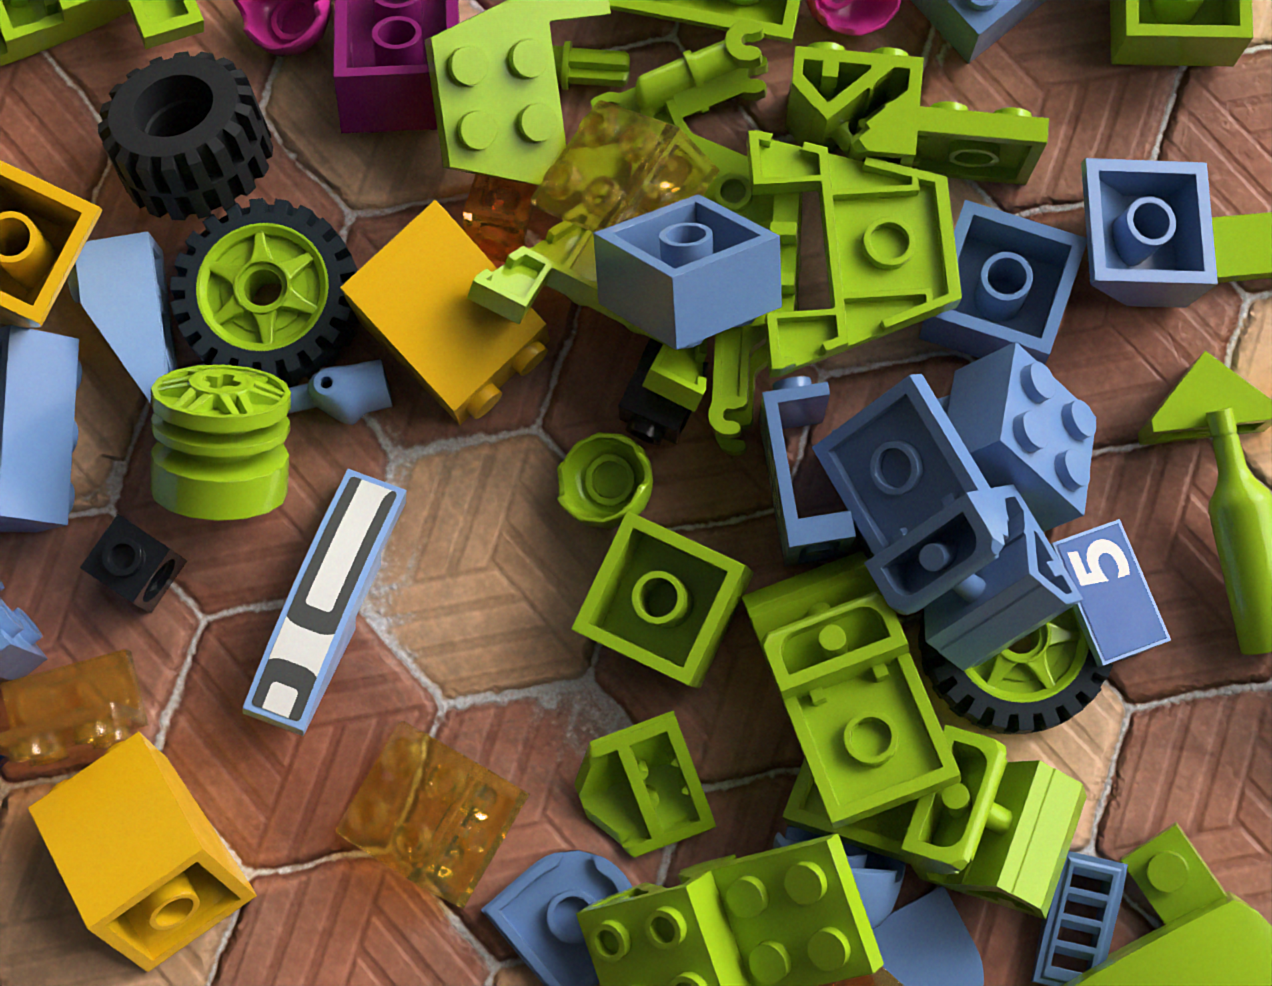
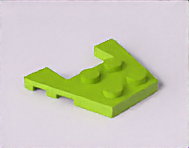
(501, 90)
(883, 245)
(569, 266)

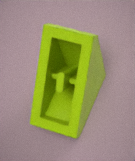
(1202, 389)

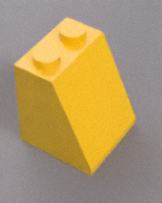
(38, 243)
(420, 314)
(139, 853)

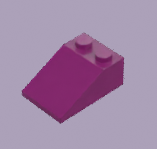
(384, 63)

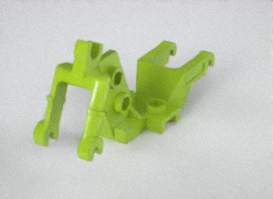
(691, 87)

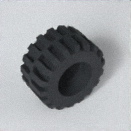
(186, 135)

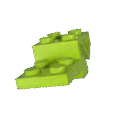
(874, 111)
(851, 690)
(988, 837)
(738, 923)

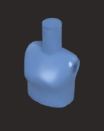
(345, 391)

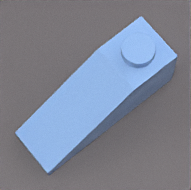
(127, 298)

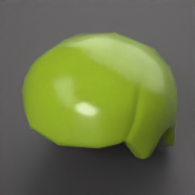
(604, 480)

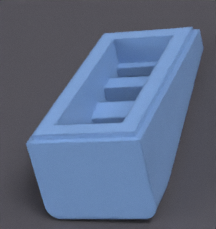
(1102, 928)

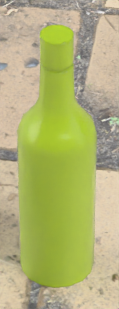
(1243, 536)

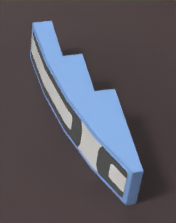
(324, 603)

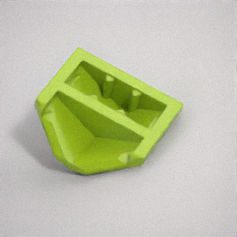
(644, 786)

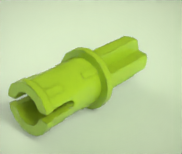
(590, 66)

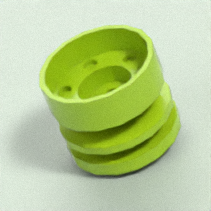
(220, 442)

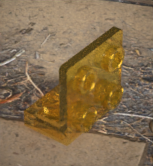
(622, 169)
(71, 707)
(431, 814)

